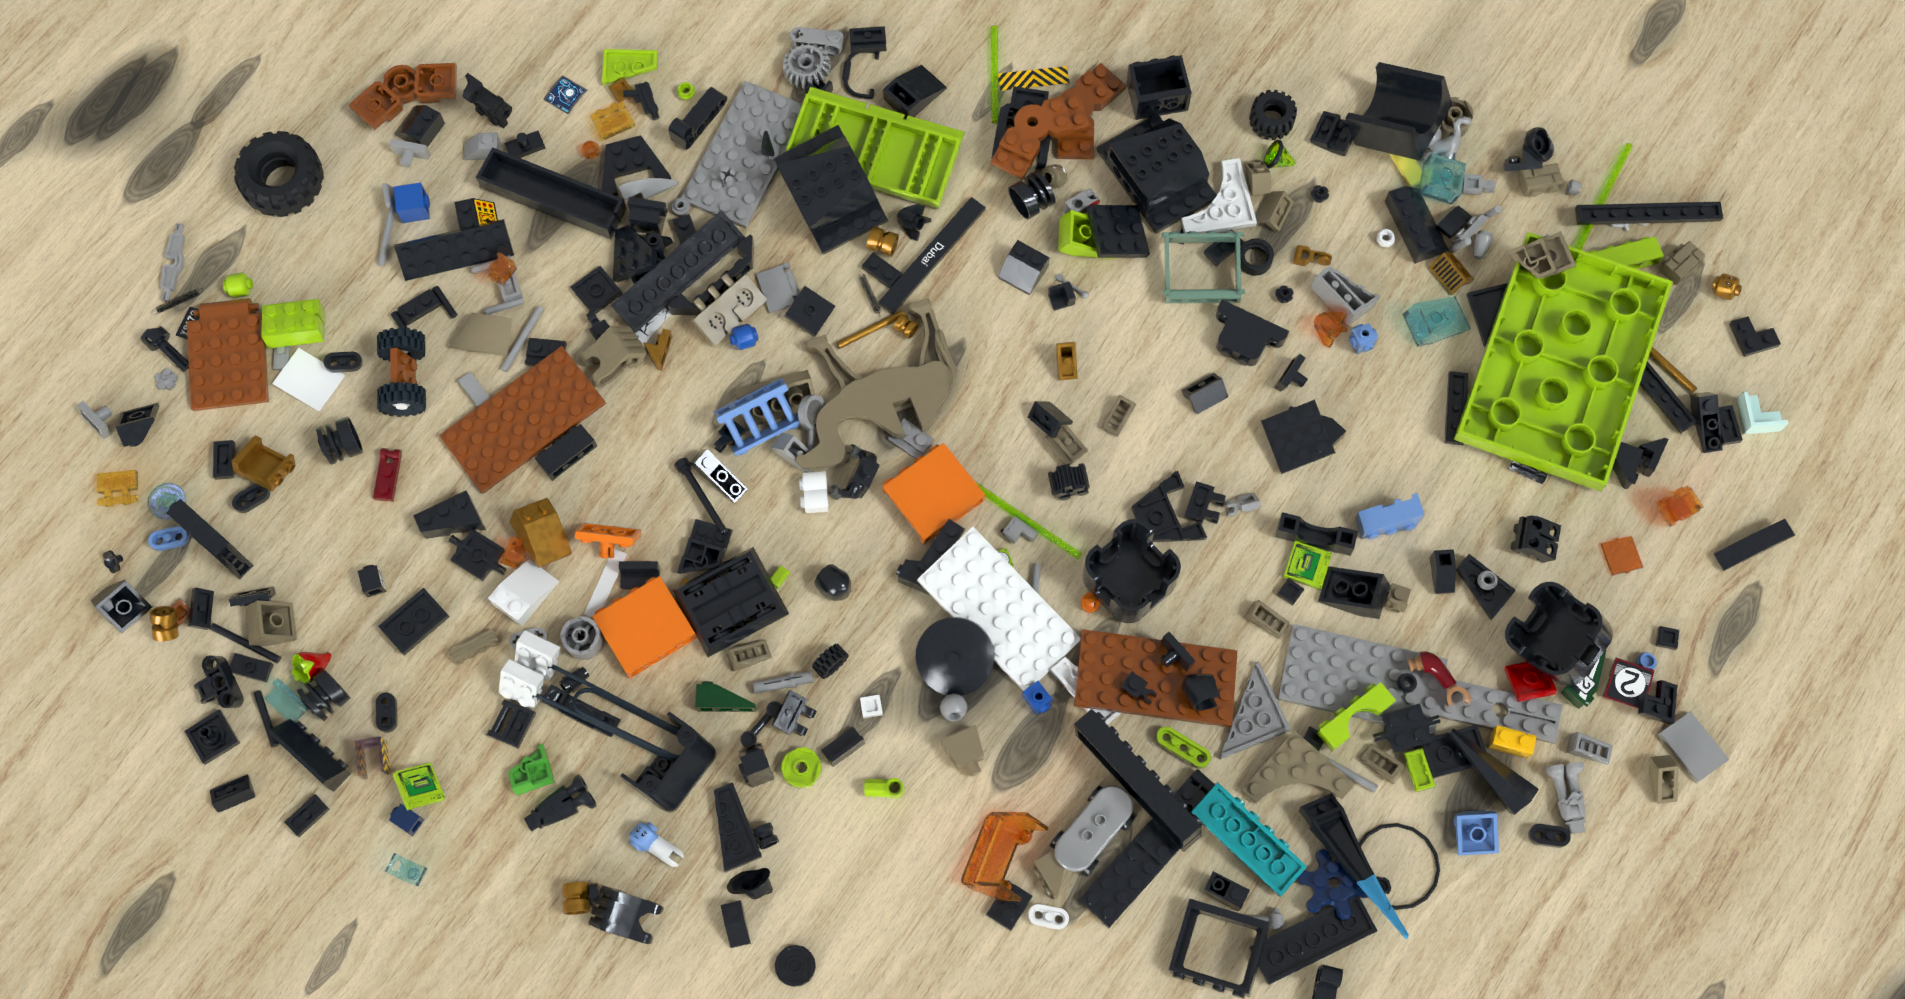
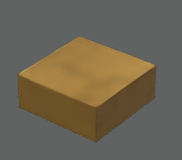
(618, 87)

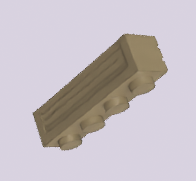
(474, 646)

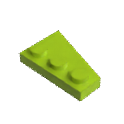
(627, 63)

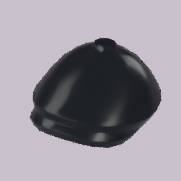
(1540, 143)

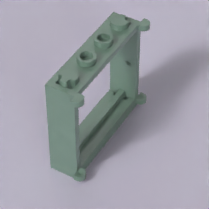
(1203, 295)

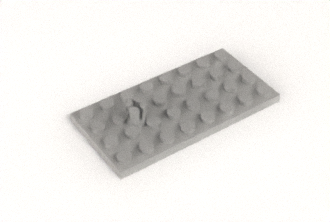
(733, 170)

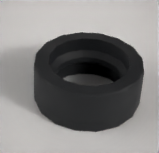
(1260, 244)

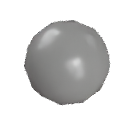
(953, 707)

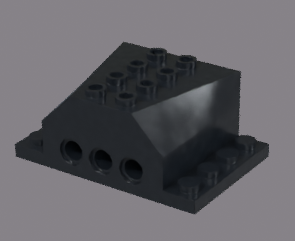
(1159, 170)
(831, 189)

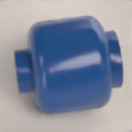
(743, 336)

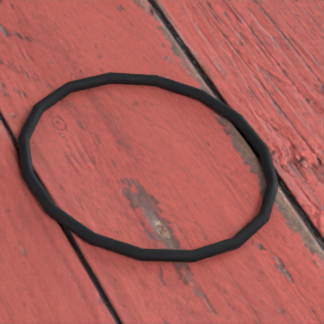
(1432, 849)

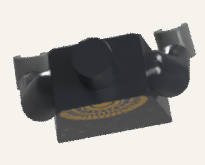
(861, 477)

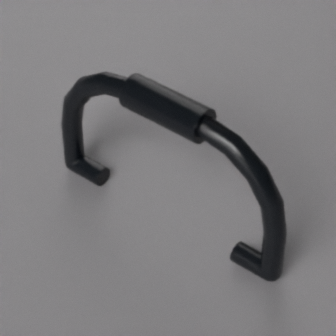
(846, 73)

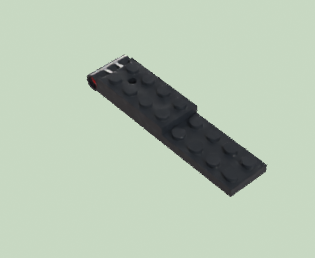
(1140, 860)

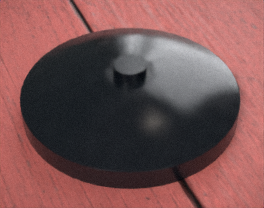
(955, 656)

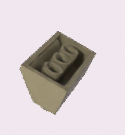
(798, 387)

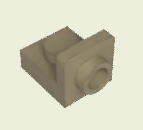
(1397, 598)

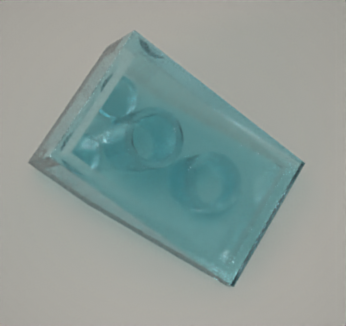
(1435, 320)

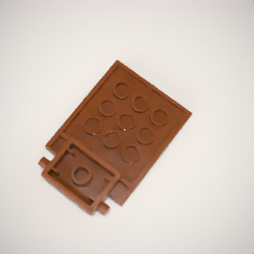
(227, 356)

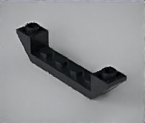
(682, 306)

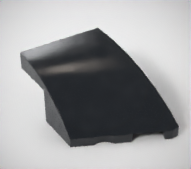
(704, 547)

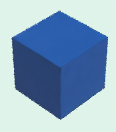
(412, 202)

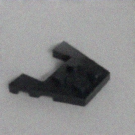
(628, 158)
(1160, 517)

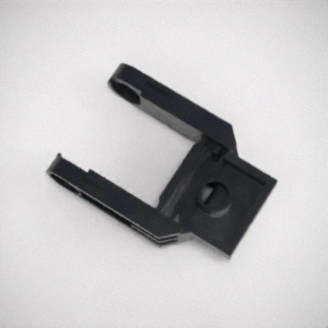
(1019, 99)

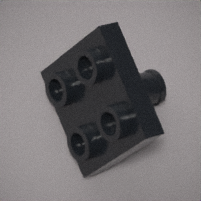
(212, 737)

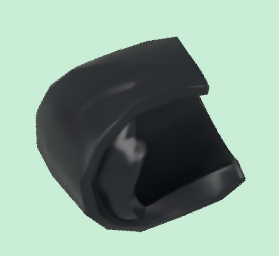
(833, 583)
(1200, 691)

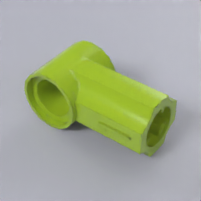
(882, 787)

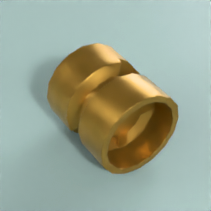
(882, 241)
(164, 623)
(576, 898)

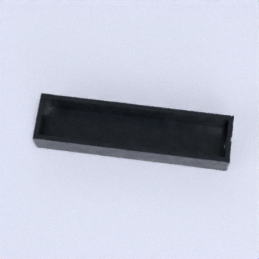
(551, 193)
(1138, 779)

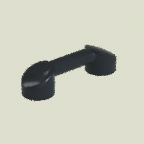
(749, 738)

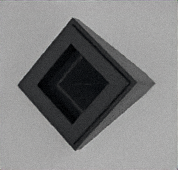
(766, 147)

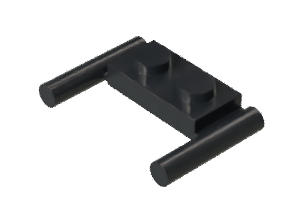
(421, 306)

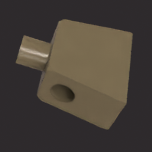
(965, 750)

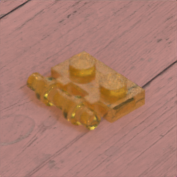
(613, 124)
(117, 482)

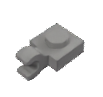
(1475, 184)
(1244, 503)

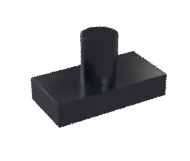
(525, 144)
(1292, 374)
(1175, 652)

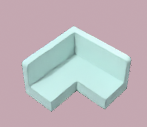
(1753, 420)

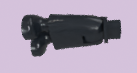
(560, 805)

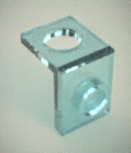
(408, 871)

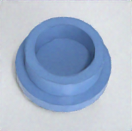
(1647, 660)

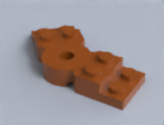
(1096, 92)
(386, 99)
(1021, 143)

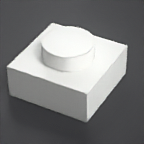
(871, 706)

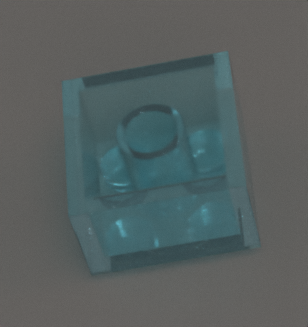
(1442, 178)

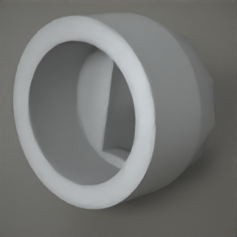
(1573, 186)

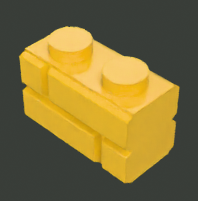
(1512, 741)

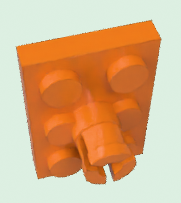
(608, 537)

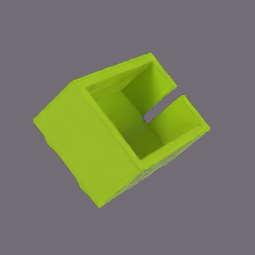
(293, 323)

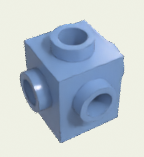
(1363, 338)

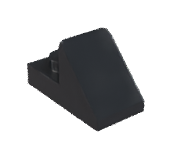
(1529, 161)
(1653, 453)

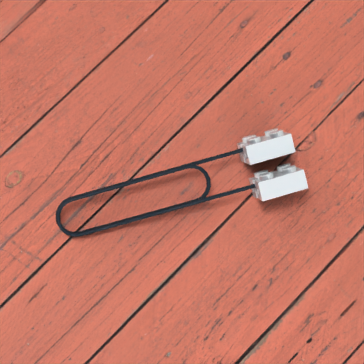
(537, 661)

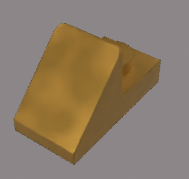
(659, 351)
(1066, 360)

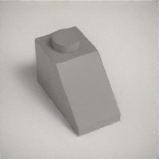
(480, 145)
(788, 448)

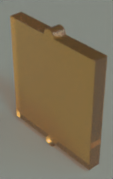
(1621, 555)

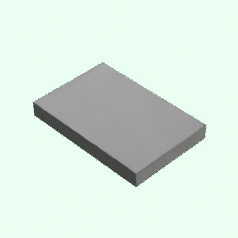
(1693, 747)

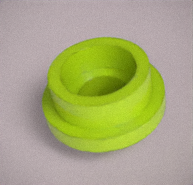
(685, 86)

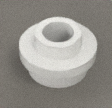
(1388, 234)

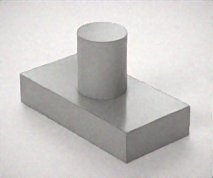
(408, 151)
(95, 419)

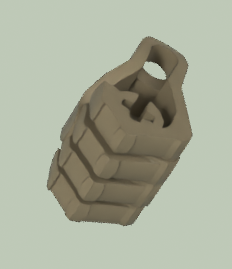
(613, 351)

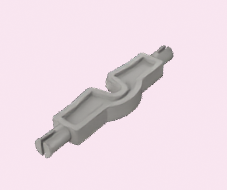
(171, 271)

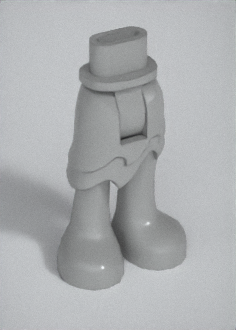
(1570, 806)

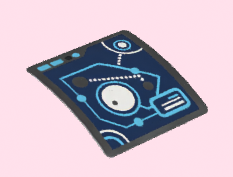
(564, 94)

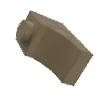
(1664, 778)

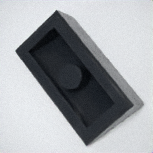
(232, 793)

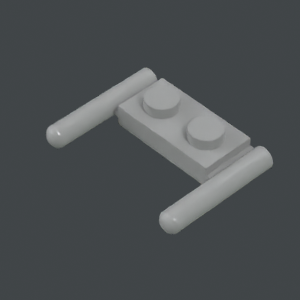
(510, 291)

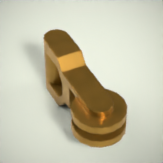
(1323, 257)

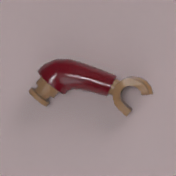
(1433, 664)

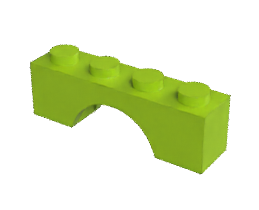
(1336, 731)

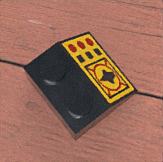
(475, 212)

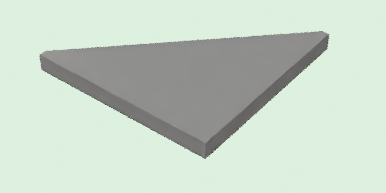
(1257, 716)

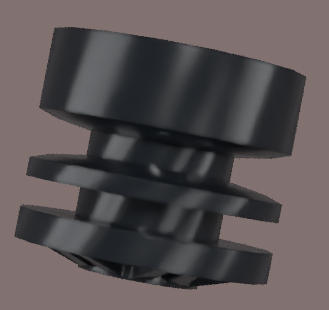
(1031, 195)
(339, 440)
(323, 694)

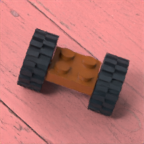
(403, 394)

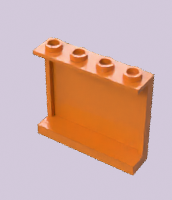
(933, 492)
(644, 626)

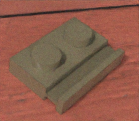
(1066, 445)

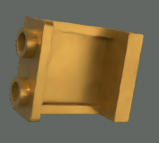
(262, 464)

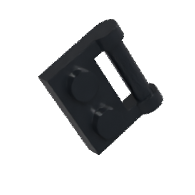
(516, 726)

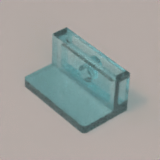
(286, 701)

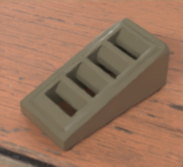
(1126, 402)
(1250, 615)
(735, 666)
(1378, 768)

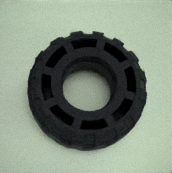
(266, 155)

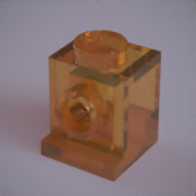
(501, 269)
(510, 558)

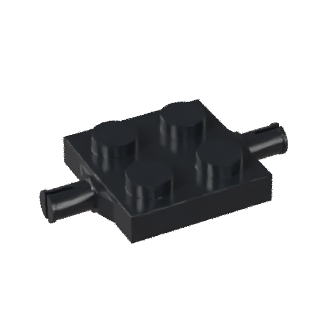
(477, 555)
(1406, 728)

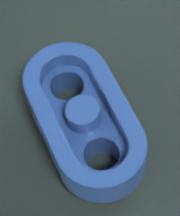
(169, 538)

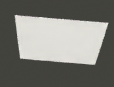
(308, 379)

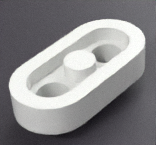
(1048, 916)

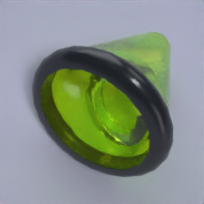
(1278, 156)

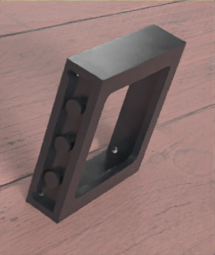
(209, 538)
(1193, 910)

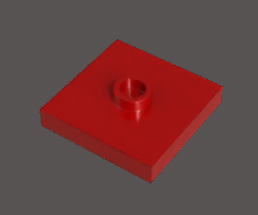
(1529, 682)

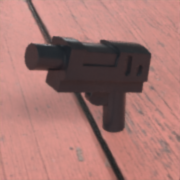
(644, 95)

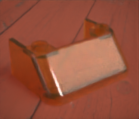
(995, 850)

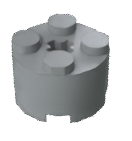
(577, 628)

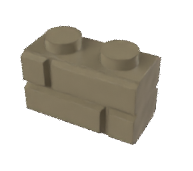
(1540, 180)
(1682, 262)

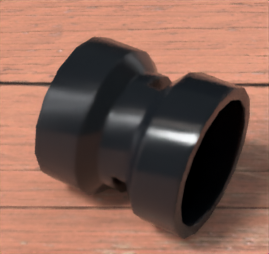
(765, 835)

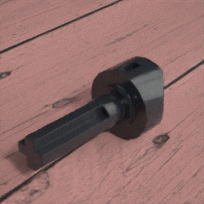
(160, 341)

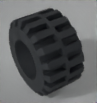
(1273, 102)

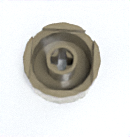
(1458, 109)

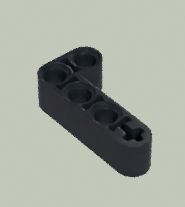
(688, 130)
(1327, 982)

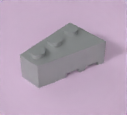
(1343, 294)

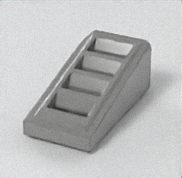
(1577, 743)

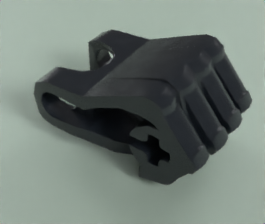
(621, 912)

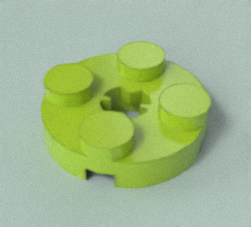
(791, 773)

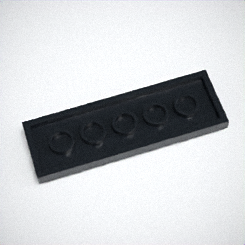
(453, 249)
(1313, 940)

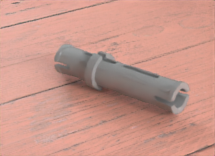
(783, 682)

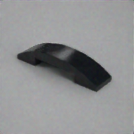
(563, 697)

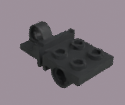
(486, 102)

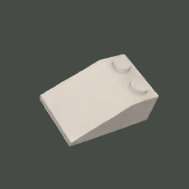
(523, 592)

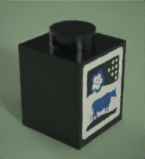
(371, 580)

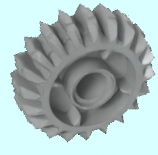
(814, 57)

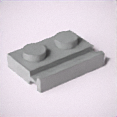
(915, 440)

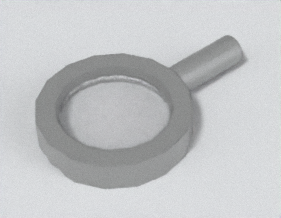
(807, 415)

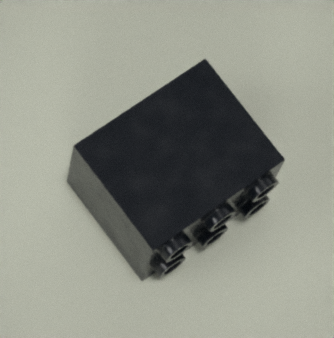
(1158, 87)

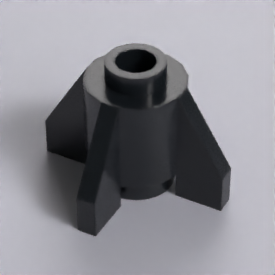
(912, 220)
(658, 242)

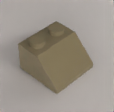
(270, 623)

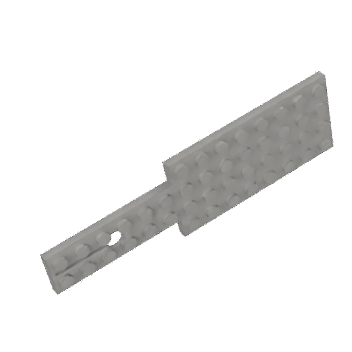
(1332, 669)

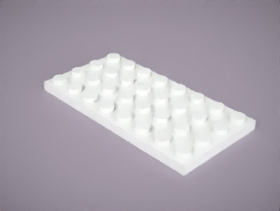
(985, 588)

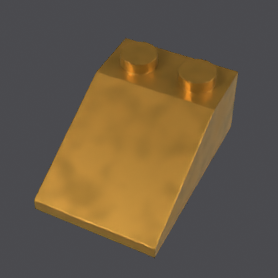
(541, 532)

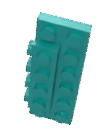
(1249, 839)

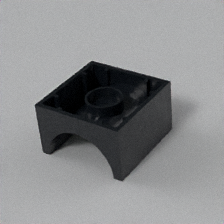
(1402, 113)

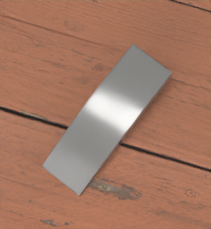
(647, 187)

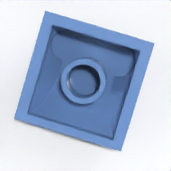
(1476, 832)

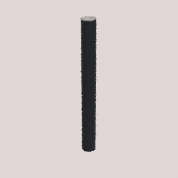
(244, 642)

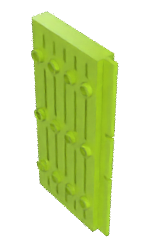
(896, 154)

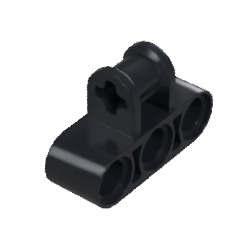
(211, 687)

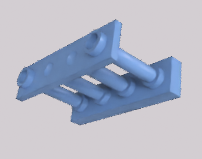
(745, 404)

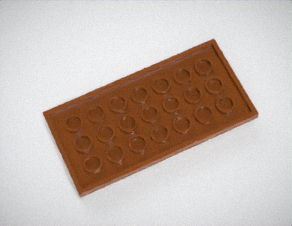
(522, 419)
(1111, 657)

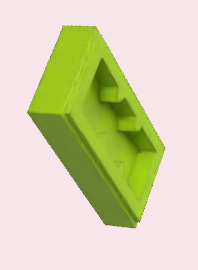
(1419, 770)

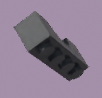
(1333, 539)

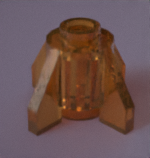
(1328, 326)

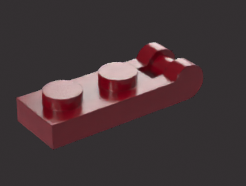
(387, 475)

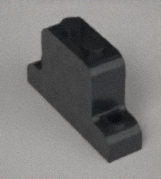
(1246, 334)

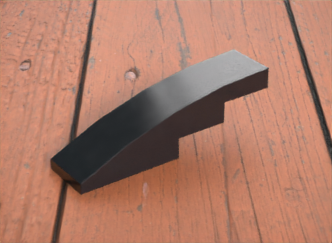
(1754, 544)

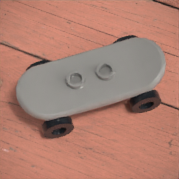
(1093, 829)

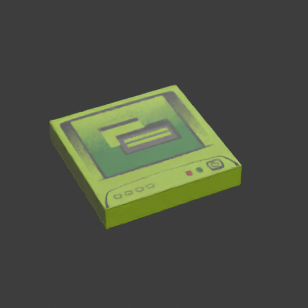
(1307, 565)
(418, 786)

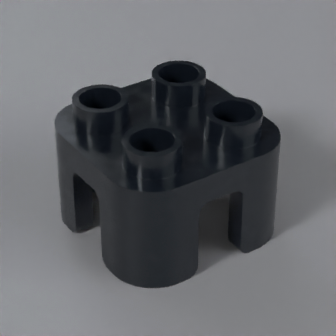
(1131, 572)
(1560, 634)

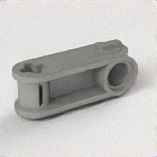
(829, 39)

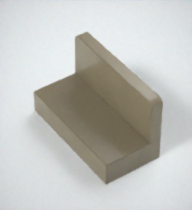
(1274, 209)

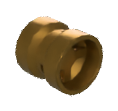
(906, 326)

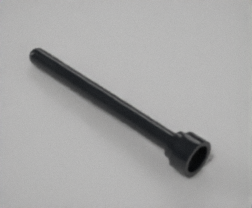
(683, 466)

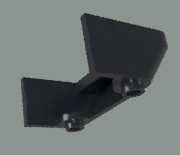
(683, 774)

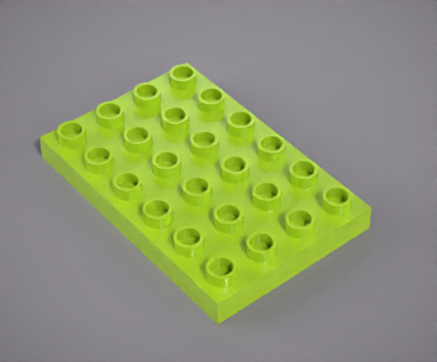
(1564, 366)

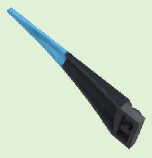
(1334, 831)

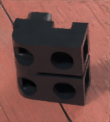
(1534, 538)

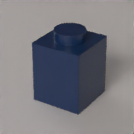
(406, 819)

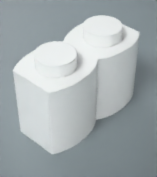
(815, 492)

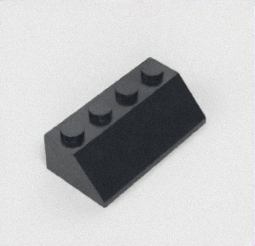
(1415, 223)
(310, 754)

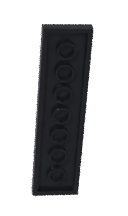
(677, 271)

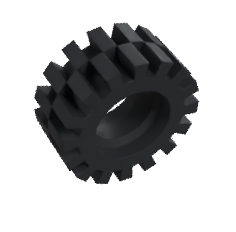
(830, 661)

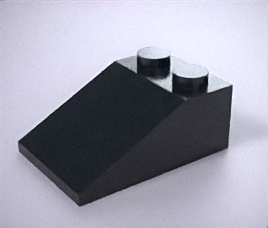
(1354, 591)

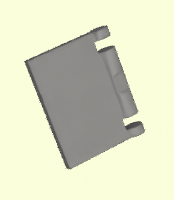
(778, 287)

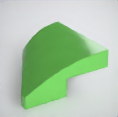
(532, 772)

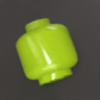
(238, 285)

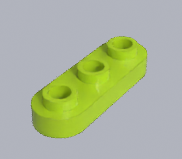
(1177, 740)

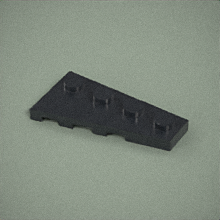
(736, 835)

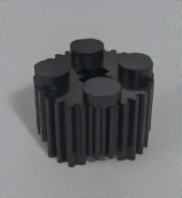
(1069, 481)

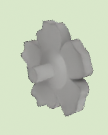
(166, 380)

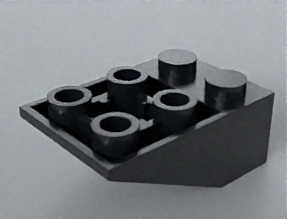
(913, 91)

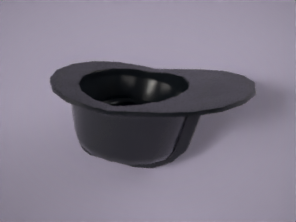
(751, 883)

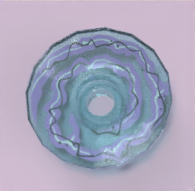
(161, 496)

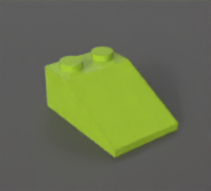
(1076, 235)

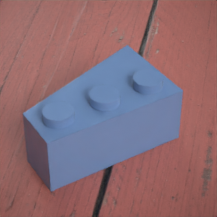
(1390, 518)

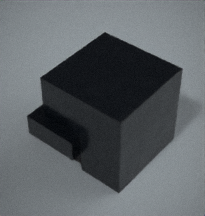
(647, 215)

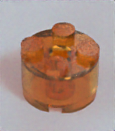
(1680, 506)

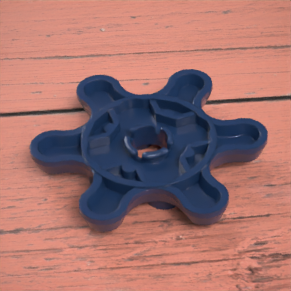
(1325, 894)

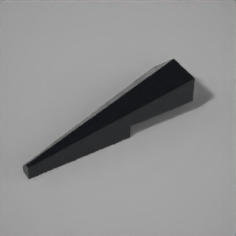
(1506, 784)

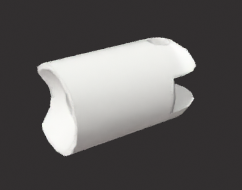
(662, 849)

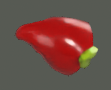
(308, 664)

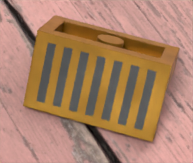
(1450, 272)

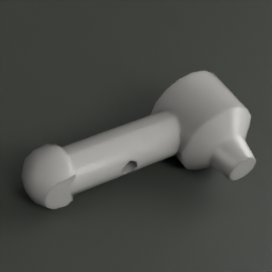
(1275, 919)

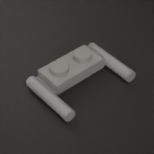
(1474, 223)

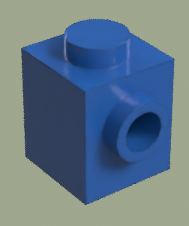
(1037, 698)

